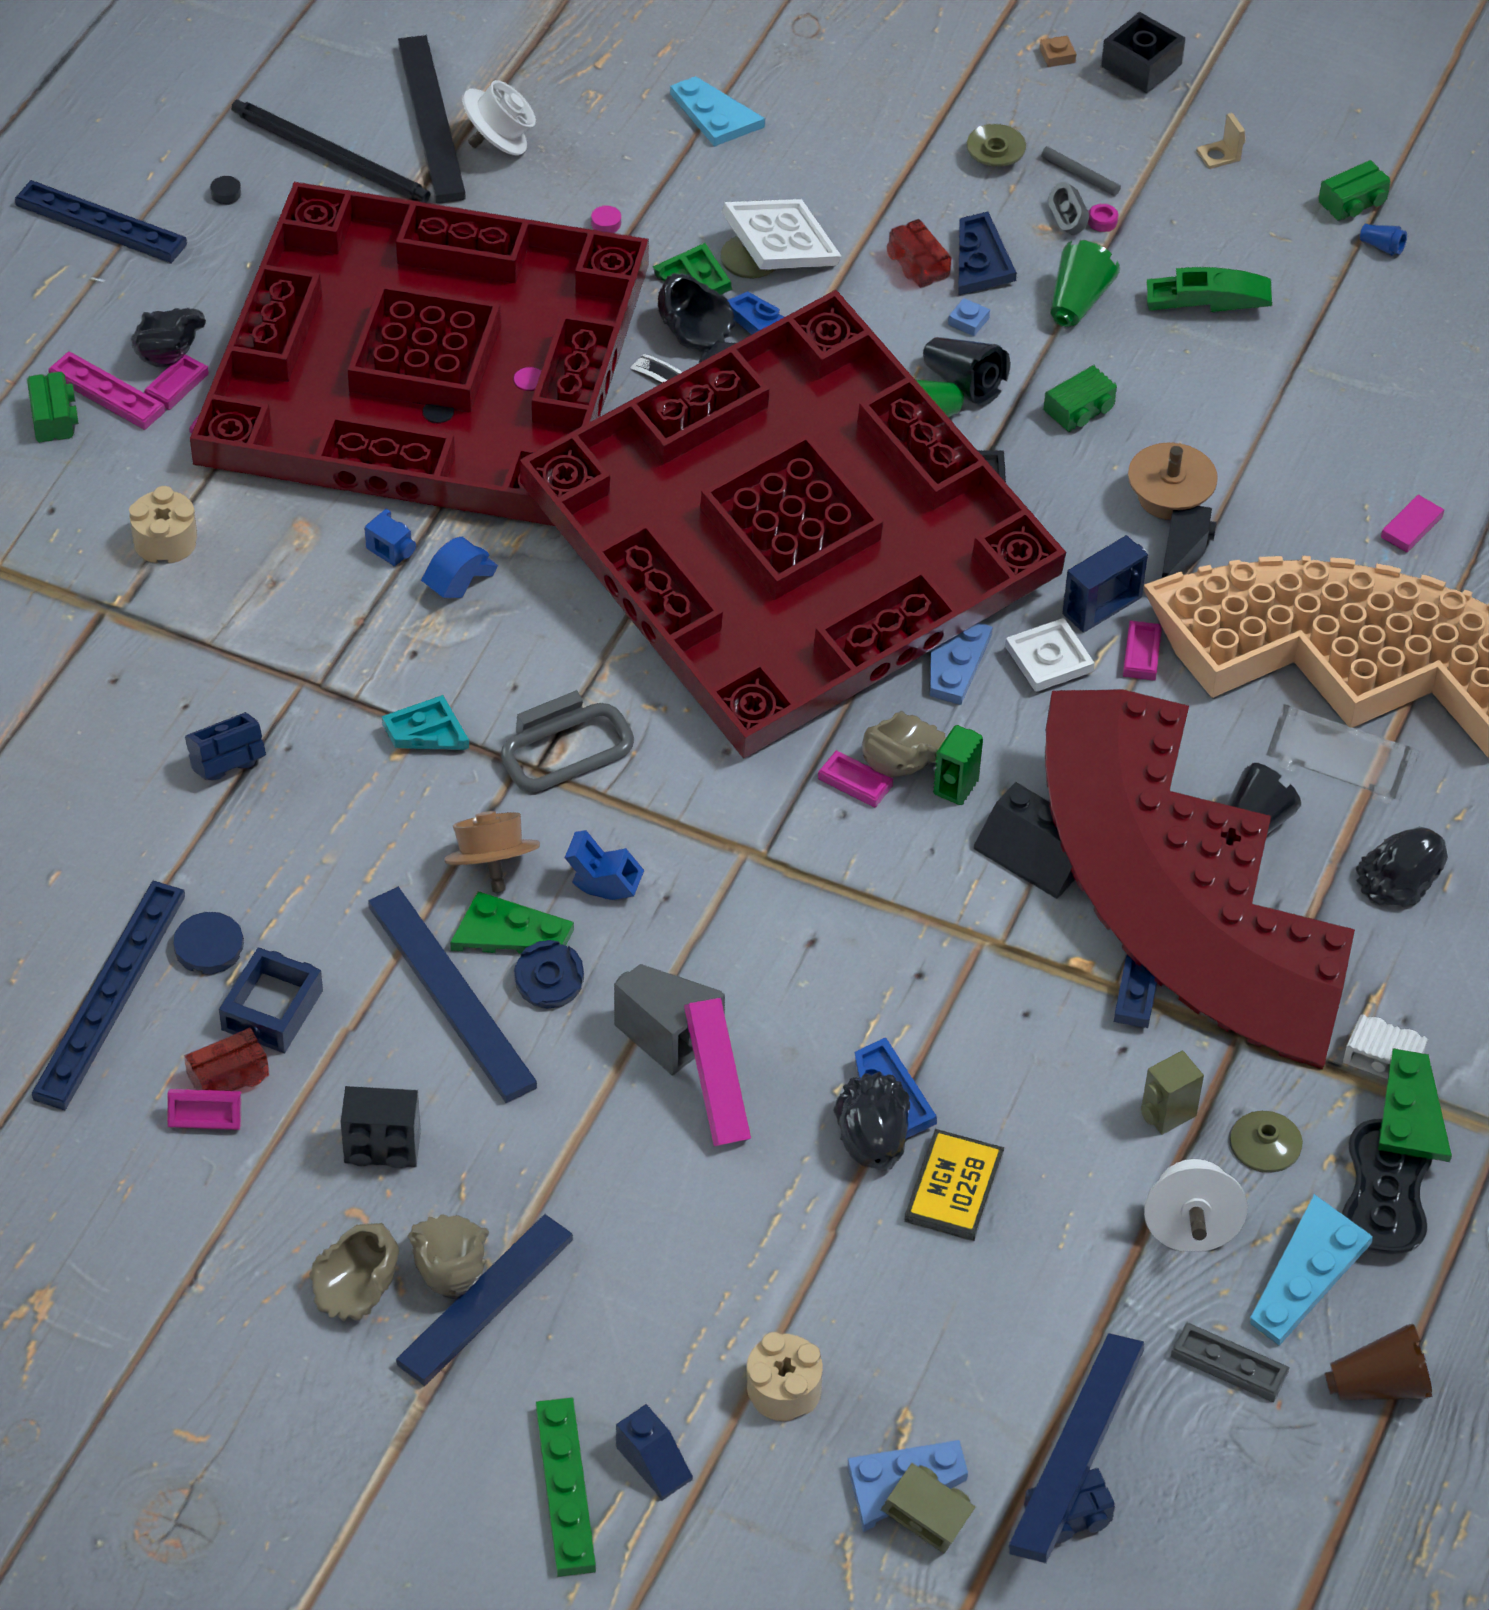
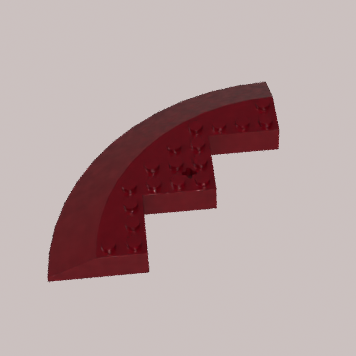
(1183, 874)

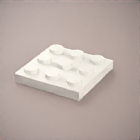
(781, 234)

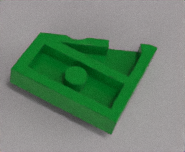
(698, 263)

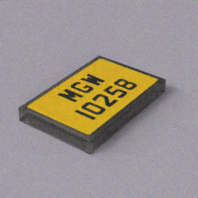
(954, 1184)

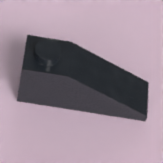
(1187, 539)

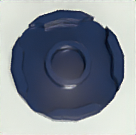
(208, 942)
(549, 974)

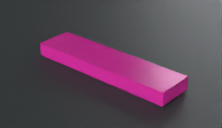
(109, 391)
(717, 1071)

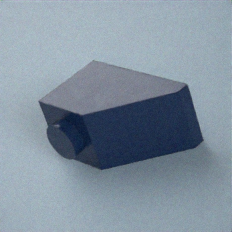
(652, 1452)

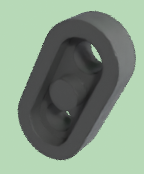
(1068, 208)

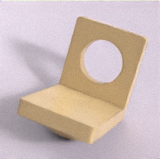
(1230, 146)

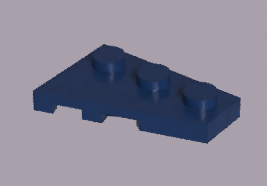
(982, 255)

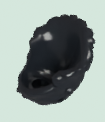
(694, 312)
(166, 335)
(1402, 867)
(873, 1119)

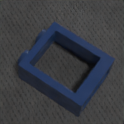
(1104, 583)
(267, 1029)

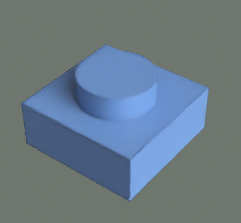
(969, 317)

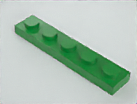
(565, 1487)

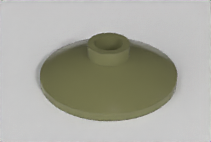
(996, 145)
(739, 261)
(1266, 1152)

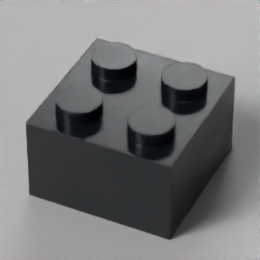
(1143, 52)
(380, 1126)

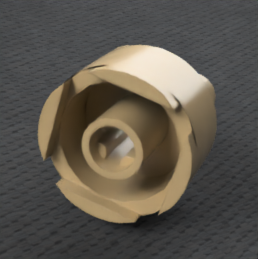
(163, 526)
(784, 1376)

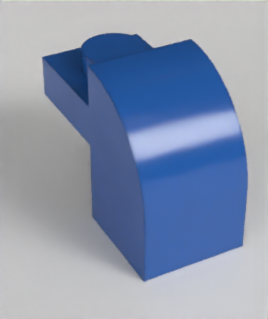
(455, 566)
(602, 873)

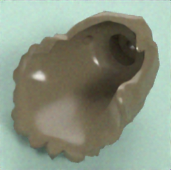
(901, 745)
(449, 1253)
(354, 1271)

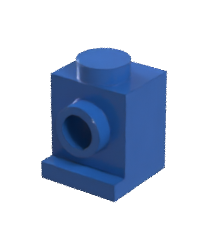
(389, 538)

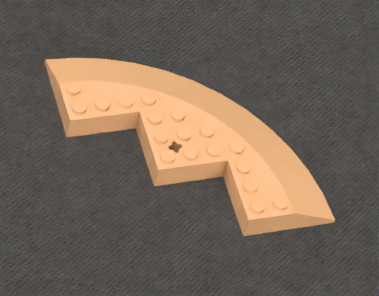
(1352, 629)

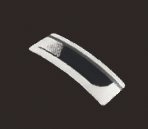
(655, 368)

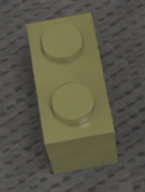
(1171, 1092)
(928, 1507)

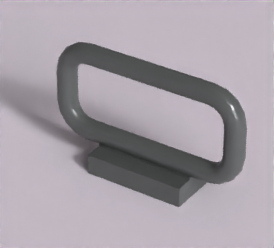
(556, 717)

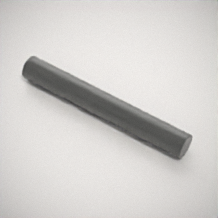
(1081, 171)

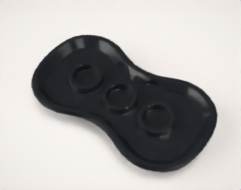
(1386, 1192)

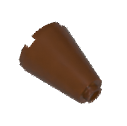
(1383, 1370)

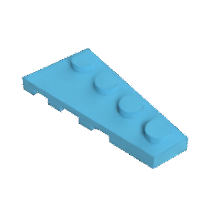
(1311, 1265)

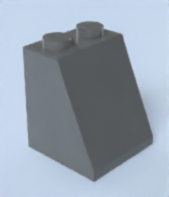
(653, 1013)

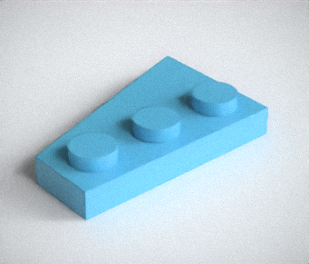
(714, 112)

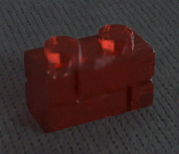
(919, 253)
(228, 1063)

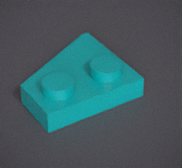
(426, 726)

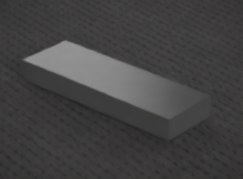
(1230, 1362)

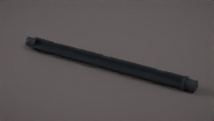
(331, 151)

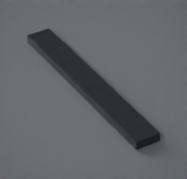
(431, 119)

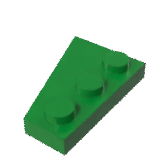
(501, 924)
(1412, 1109)

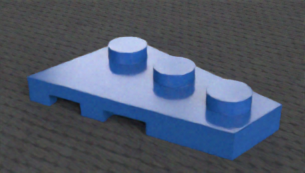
(882, 1057)

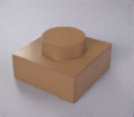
(1057, 51)

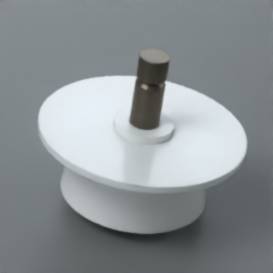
(499, 117)
(1195, 1206)

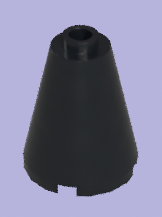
(970, 365)
(1263, 793)

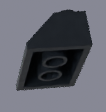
(1026, 841)

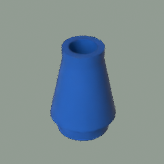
(1384, 237)

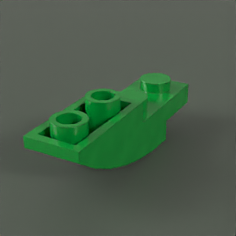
(1219, 287)

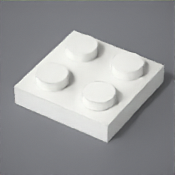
(1049, 654)

